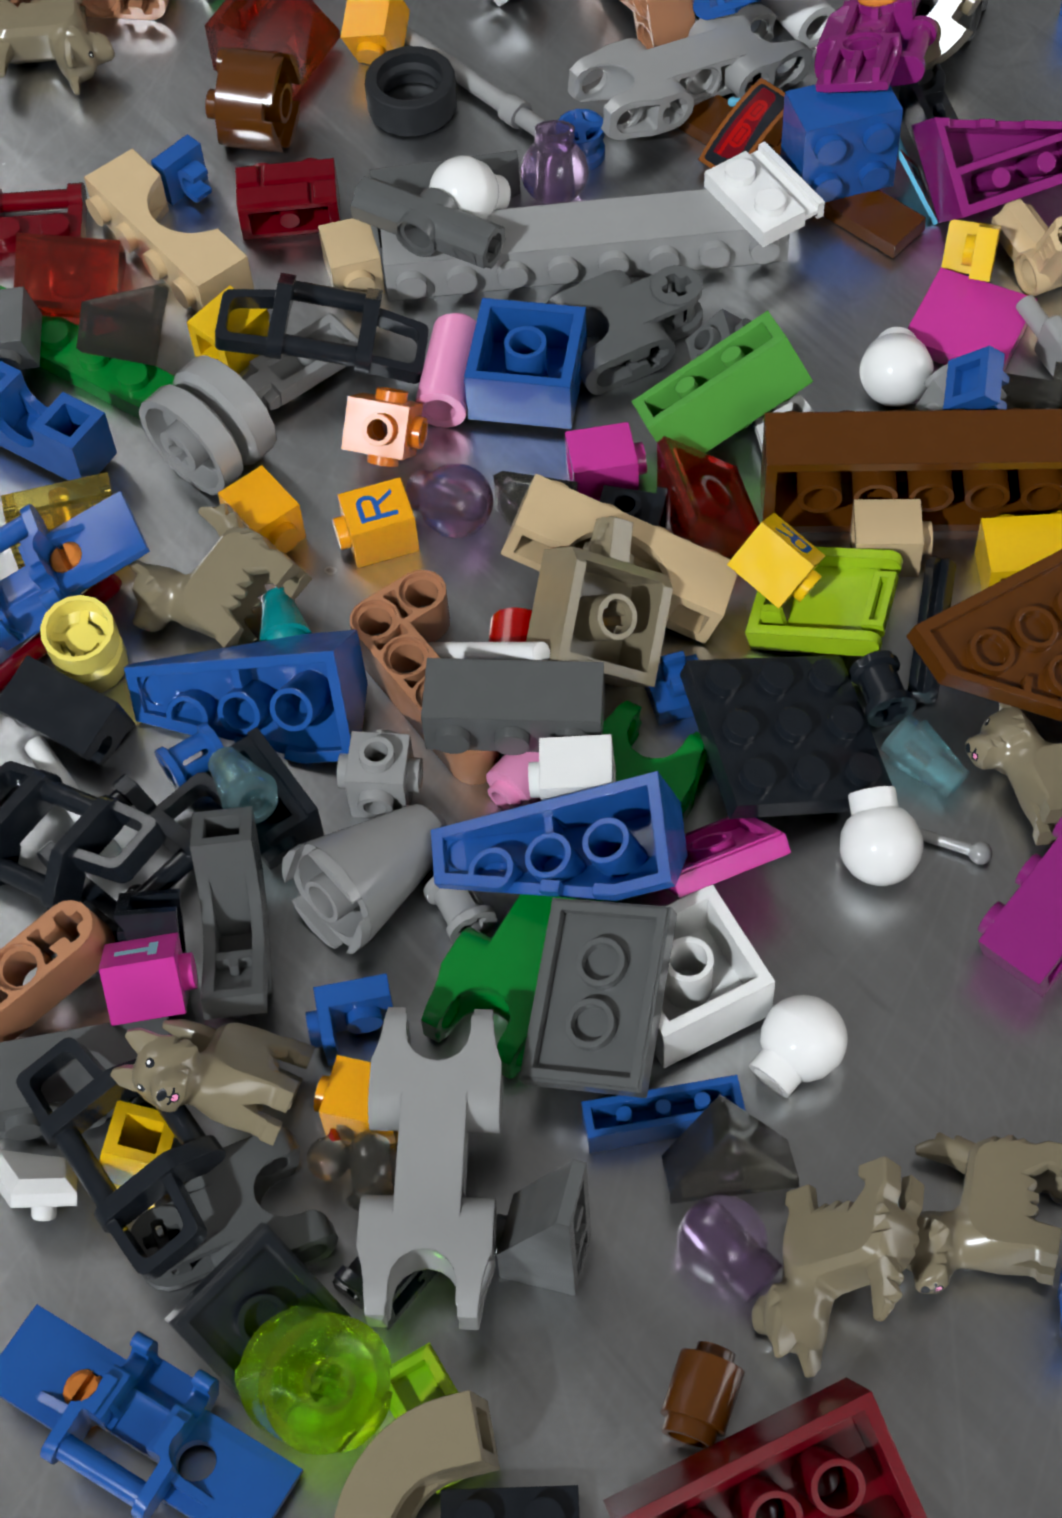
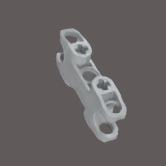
(668, 80)
(428, 1216)

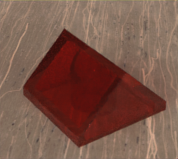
(67, 270)
(704, 498)

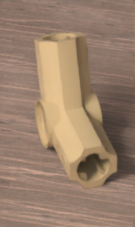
(1031, 247)

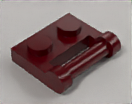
(59, 224)

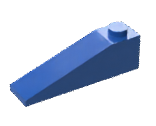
(296, 689)
(578, 845)

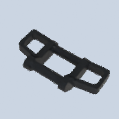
(280, 343)
(176, 839)
(82, 843)
(163, 1175)

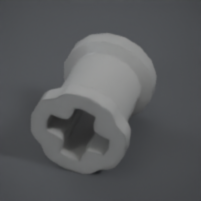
(460, 909)

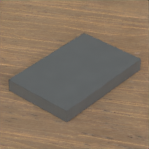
(599, 997)

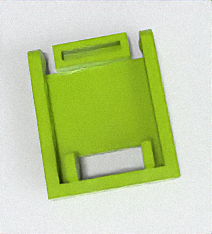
(840, 614)

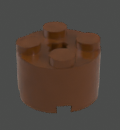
(254, 99)

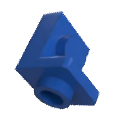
(347, 1006)

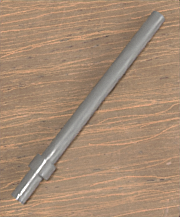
(510, 107)

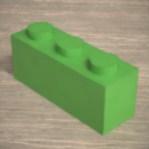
(725, 387)

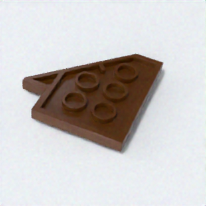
(1002, 641)

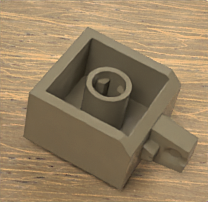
(602, 606)

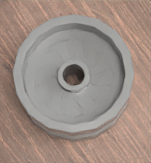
(208, 424)

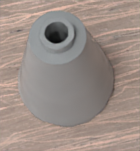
(361, 874)

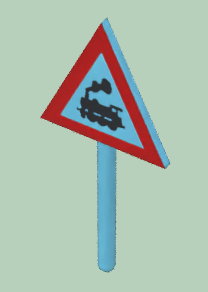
(915, 176)

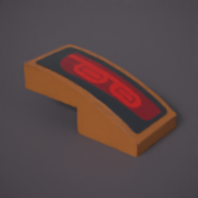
(750, 122)

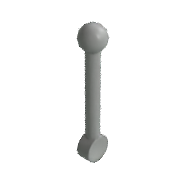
(979, 852)

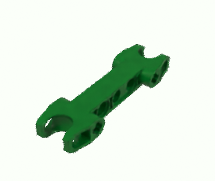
(505, 968)

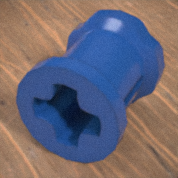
(172, 759)

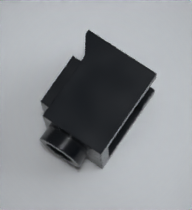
(149, 915)

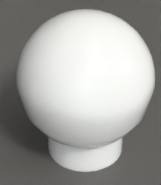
(472, 185)
(895, 368)
(880, 838)
(799, 1043)

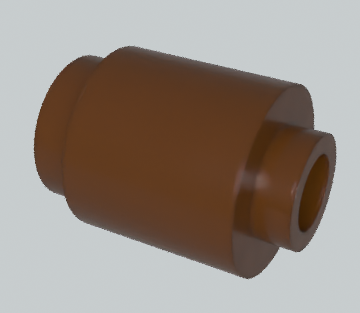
(701, 1395)

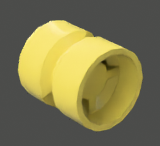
(84, 642)

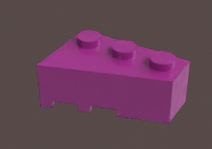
(986, 162)
(1028, 930)

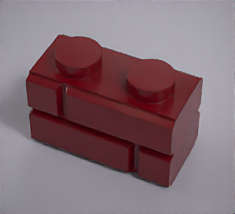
(287, 198)

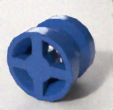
(588, 134)

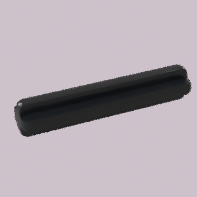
(935, 598)

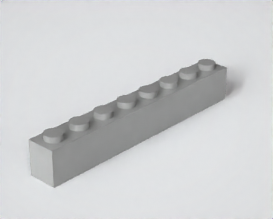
(585, 240)

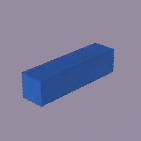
(661, 1116)

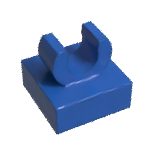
(183, 171)
(976, 381)
(668, 695)

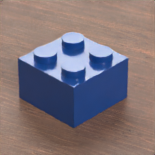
(842, 139)
(525, 363)

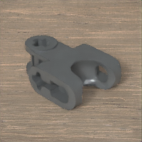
(633, 322)
(231, 1209)

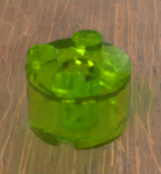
(352, 1375)

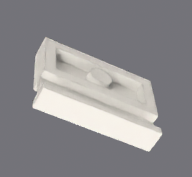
(763, 194)

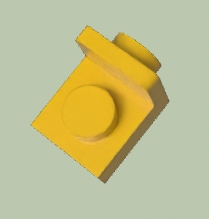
(971, 248)

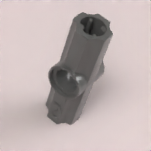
(428, 222)

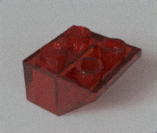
(277, 26)

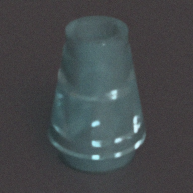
(924, 756)
(243, 783)

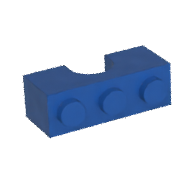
(62, 438)

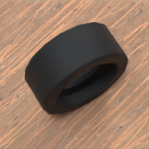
(405, 66)

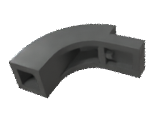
(232, 913)

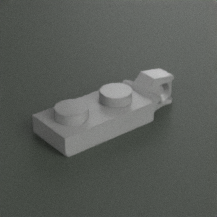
(287, 378)

